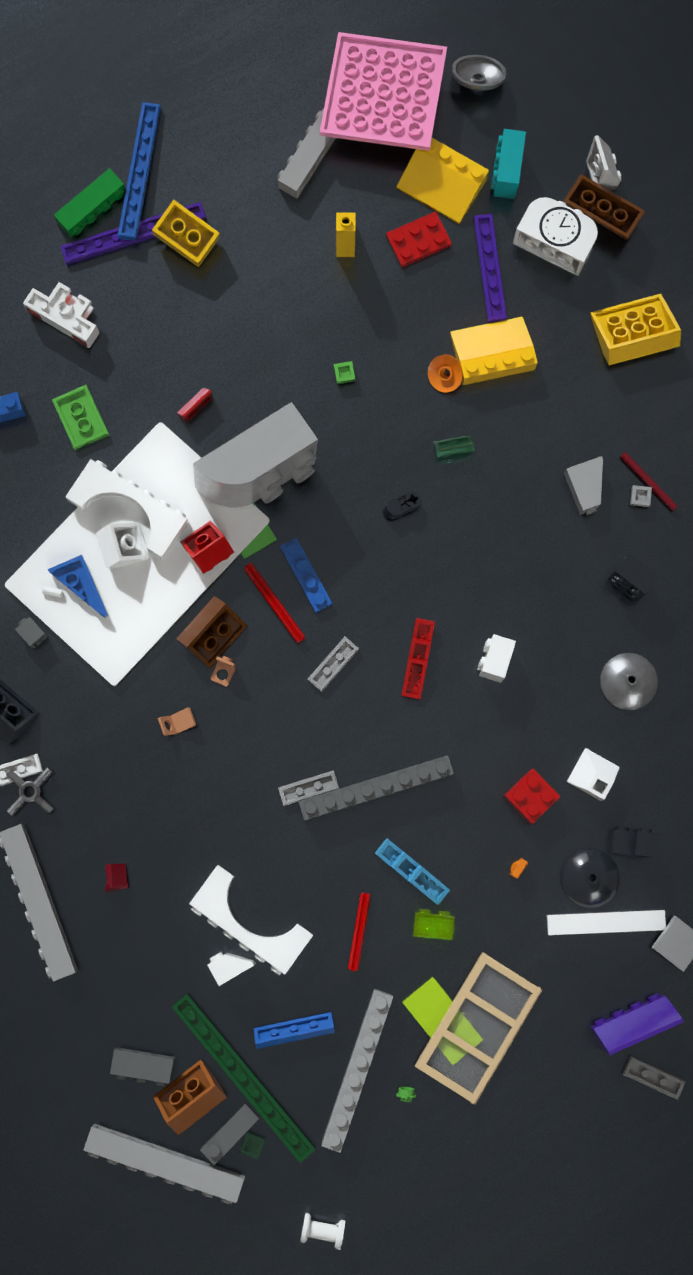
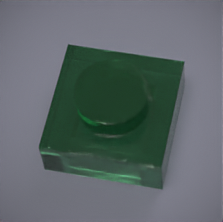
(252, 1145)

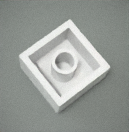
(497, 658)

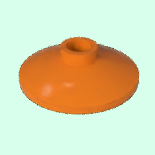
(437, 373)

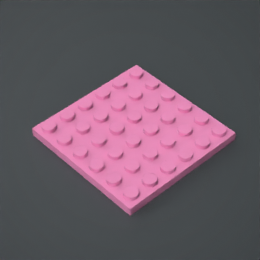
(383, 91)

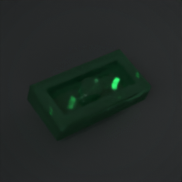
(454, 446)

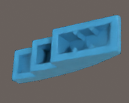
(412, 871)

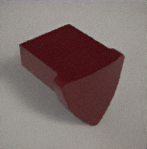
(116, 877)

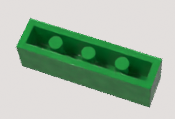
(90, 203)

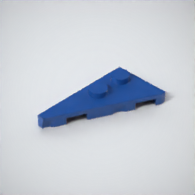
(77, 578)

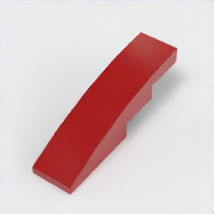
(418, 658)

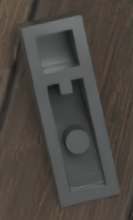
(229, 1134)

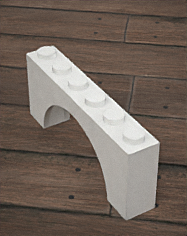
(98, 482)
(214, 904)

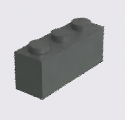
(142, 1066)

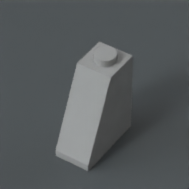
(586, 484)

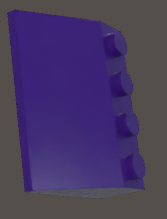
(635, 1024)

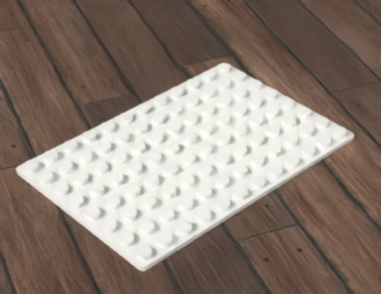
(142, 596)

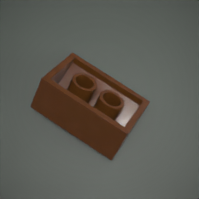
(212, 631)

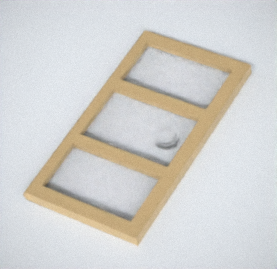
(478, 1028)

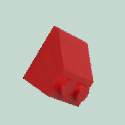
(207, 547)

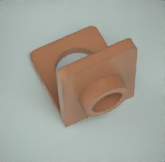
(227, 664)
(178, 722)

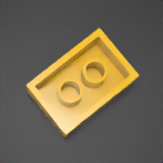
(186, 233)

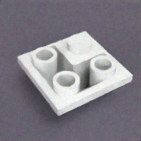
(593, 775)

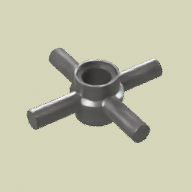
(23, 785)

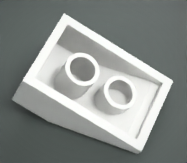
(602, 165)

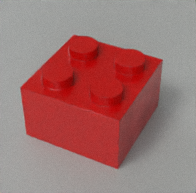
(531, 796)

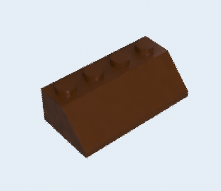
(604, 206)

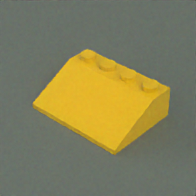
(443, 180)
(636, 329)
(494, 350)

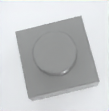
(640, 496)

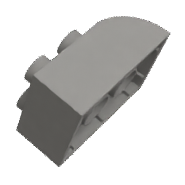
(258, 461)

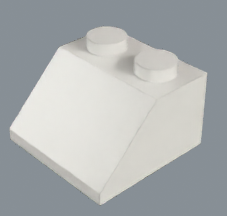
(122, 544)
(228, 966)

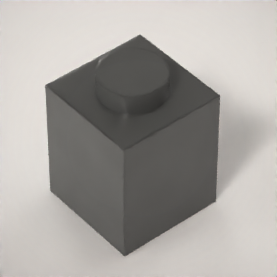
(30, 632)

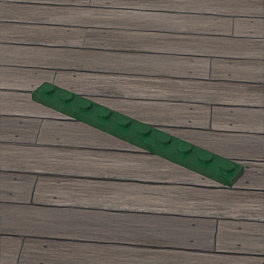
(243, 1078)

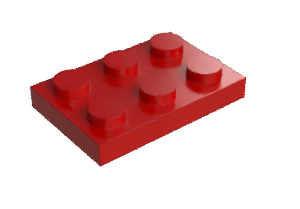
(418, 239)

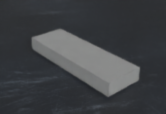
(333, 664)
(308, 788)
(653, 1077)

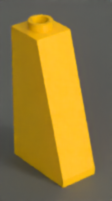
(345, 234)

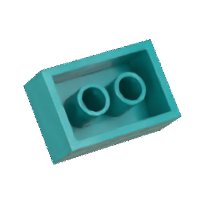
(508, 163)

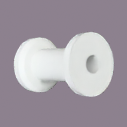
(323, 1231)

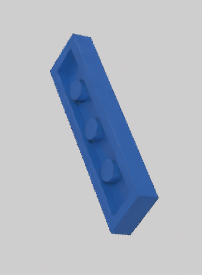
(306, 575)
(294, 1030)

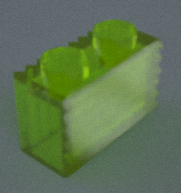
(433, 925)

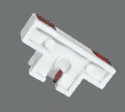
(64, 313)

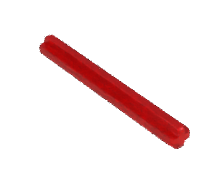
(274, 602)

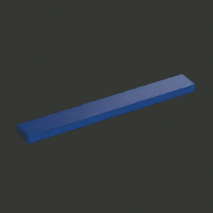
(139, 171)

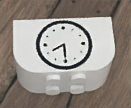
(557, 234)

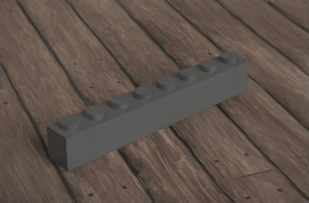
(376, 788)

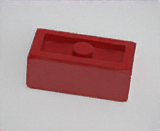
(195, 404)

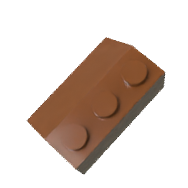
(189, 1097)

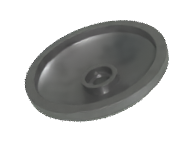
(478, 72)
(619, 690)

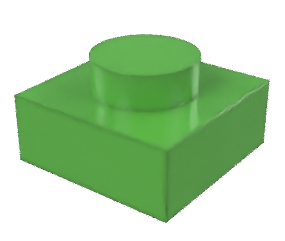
(344, 372)

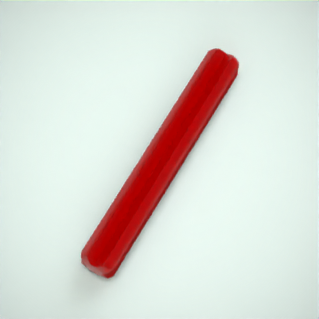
(359, 932)

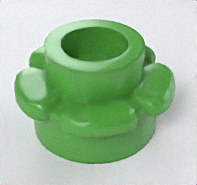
(406, 1094)

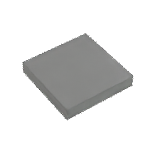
(676, 943)

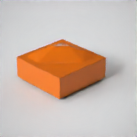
(518, 867)

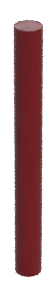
(648, 481)

